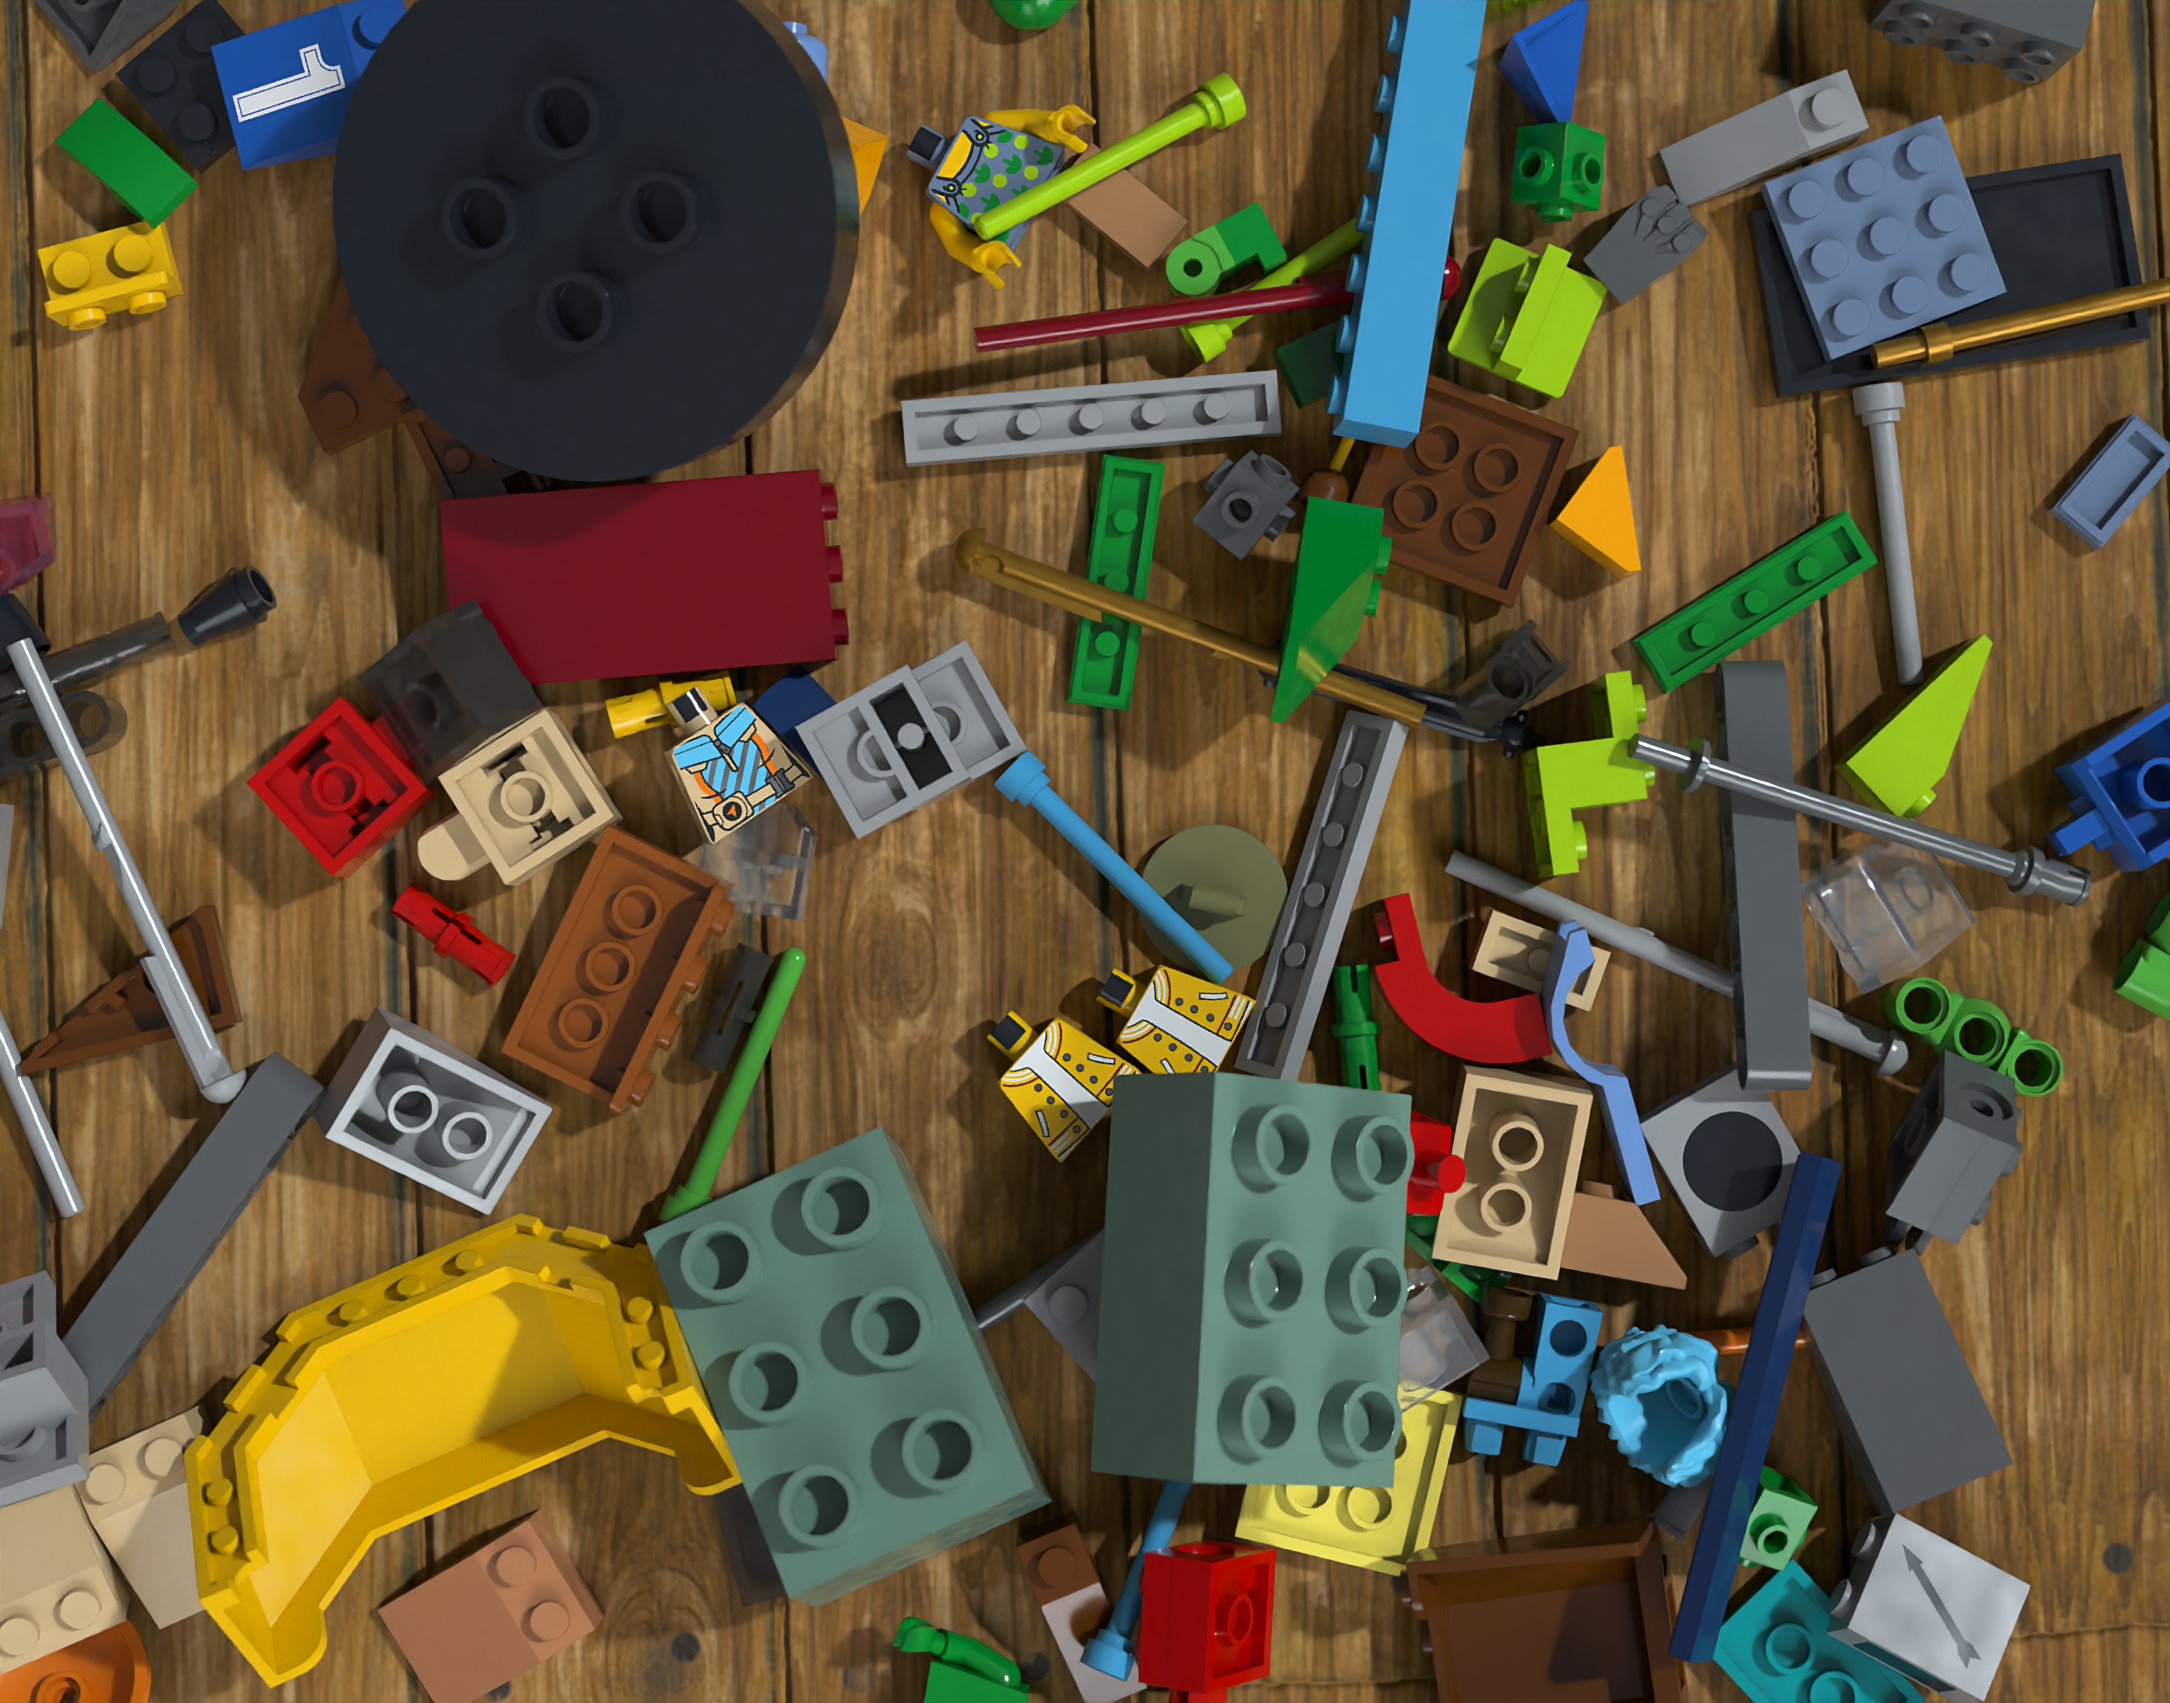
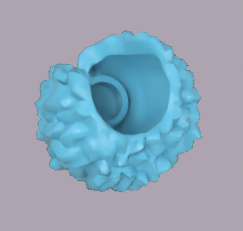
(1664, 1403)

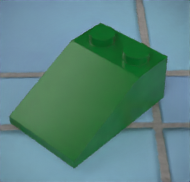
(1328, 595)

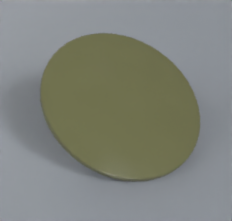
(1223, 888)

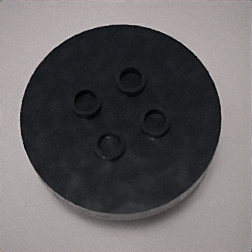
(595, 225)

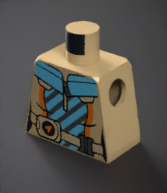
(728, 764)

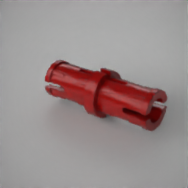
(453, 934)

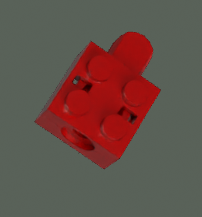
(349, 792)
(1205, 1618)

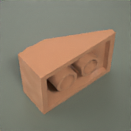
(493, 1613)

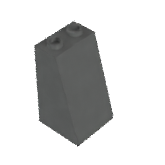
(1898, 1382)

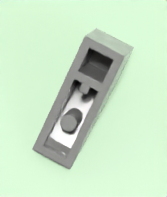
(1765, 140)

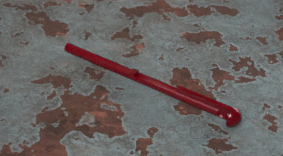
(1307, 292)

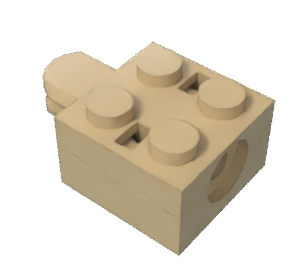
(518, 810)

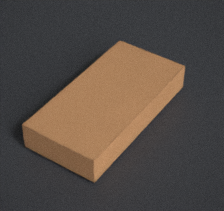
(1128, 215)

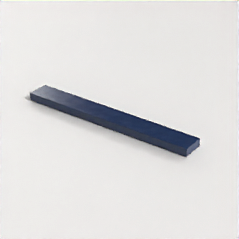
(1754, 1408)

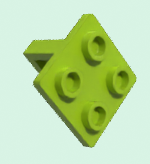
(1527, 317)

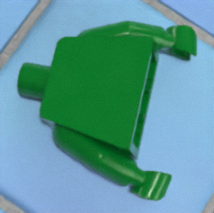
(961, 1666)

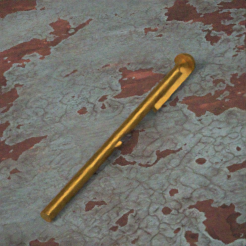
(1092, 600)

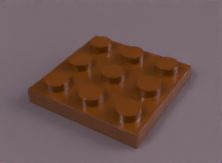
(1468, 490)

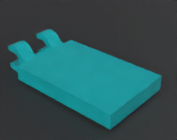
(1781, 1654)

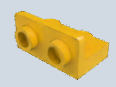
(109, 274)

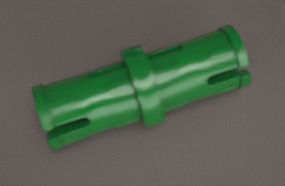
(1355, 1027)

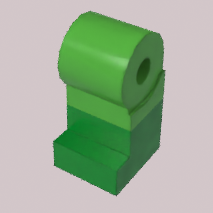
(1223, 251)

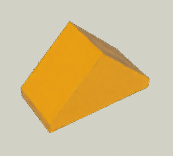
(1601, 517)

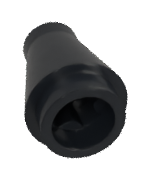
(230, 605)

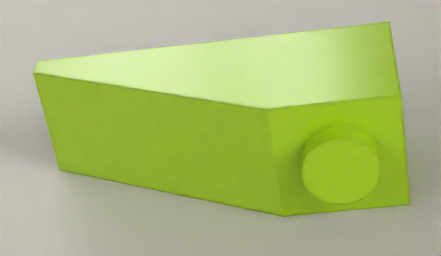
(1916, 740)

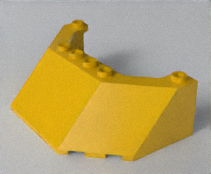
(426, 1398)

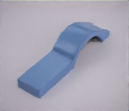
(1568, 959)

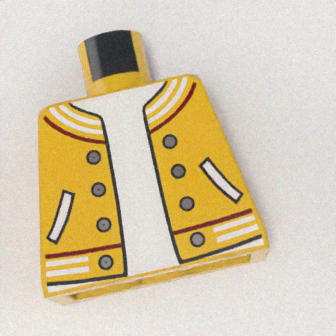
(1175, 1019)
(1057, 1079)

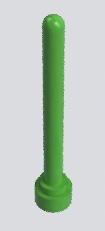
(738, 1090)

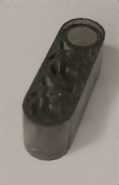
(16, 765)

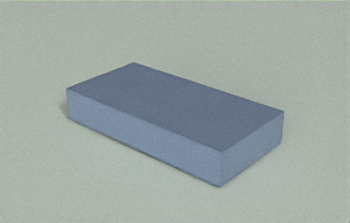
(2113, 482)

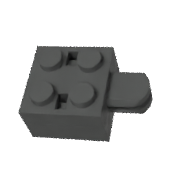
(1950, 1153)

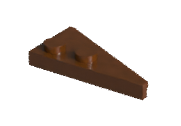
(128, 1011)

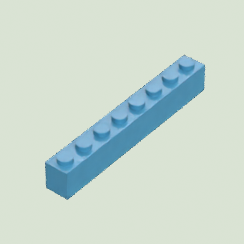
(1406, 221)

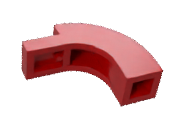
(1483, 1032)

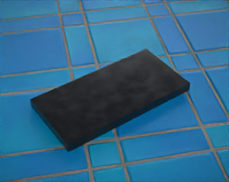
(2054, 239)

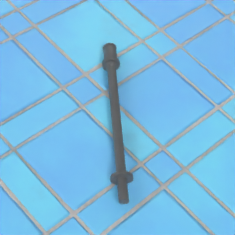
(2023, 870)

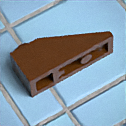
(1073, 1601)

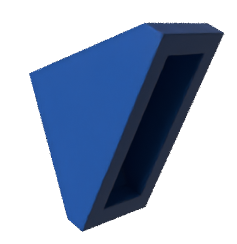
(1545, 62)

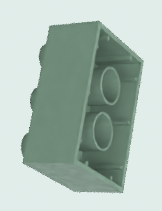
(1252, 1281)
(846, 1369)

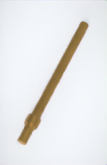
(1938, 341)

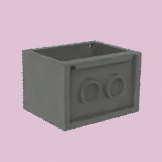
(2020, 35)

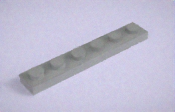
(1091, 418)
(1321, 896)

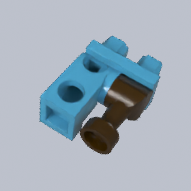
(1532, 1391)

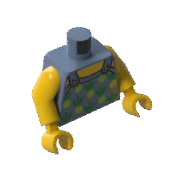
(987, 166)

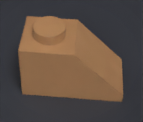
(1616, 1239)

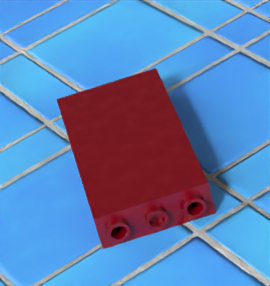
(652, 574)

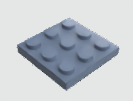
(1883, 238)

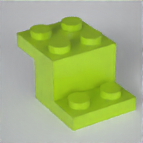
(1585, 774)

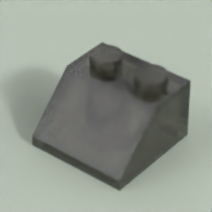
(450, 690)

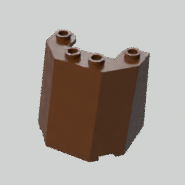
(1549, 1617)

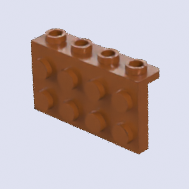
(620, 969)

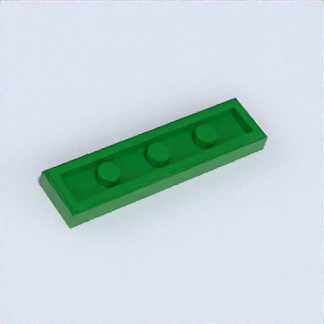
(1121, 561)
(1754, 602)

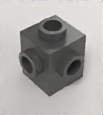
(1247, 503)

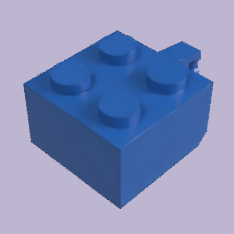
(2121, 792)

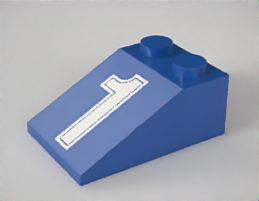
(296, 79)

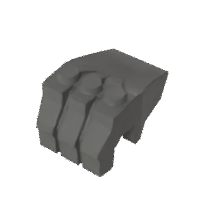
(1645, 244)

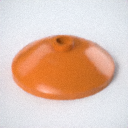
(98, 1669)

